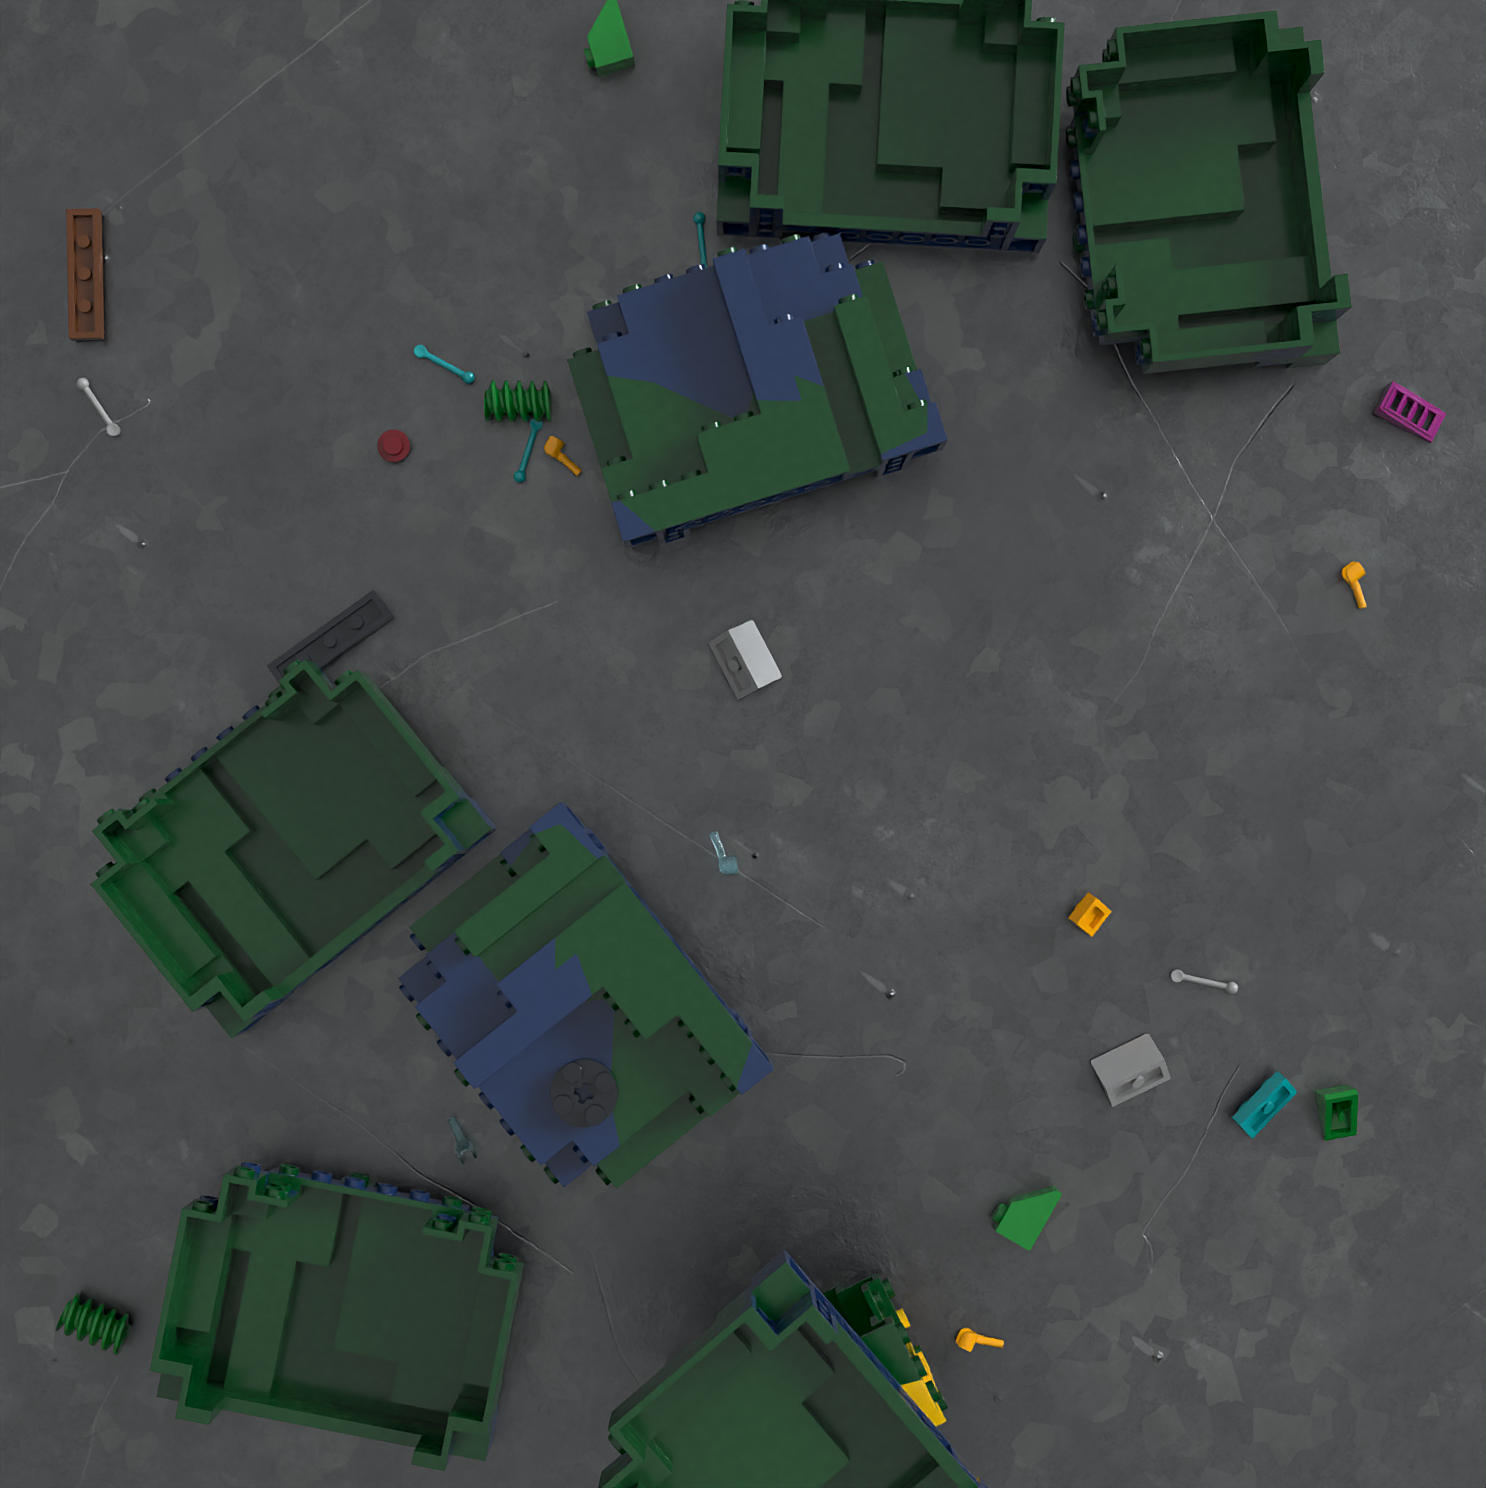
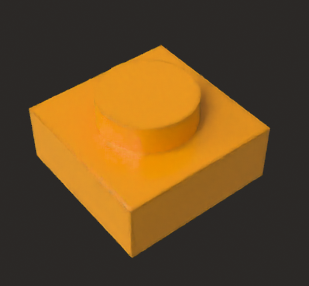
(1089, 914)

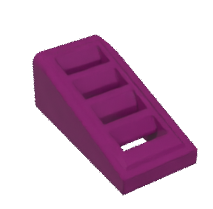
(1406, 396)

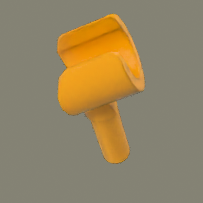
(553, 449)
(1351, 574)
(967, 1338)

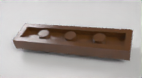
(85, 274)

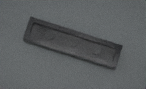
(336, 635)

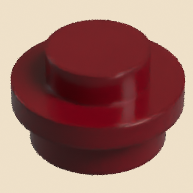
(393, 446)

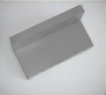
(745, 659)
(1131, 1069)

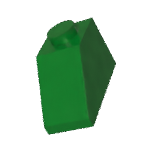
(608, 42)
(1025, 1215)

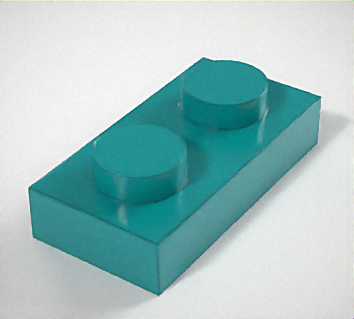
(1264, 1104)

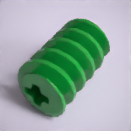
(518, 401)
(94, 1324)

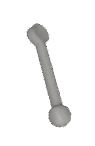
(112, 428)
(1177, 976)

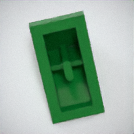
(1337, 1111)

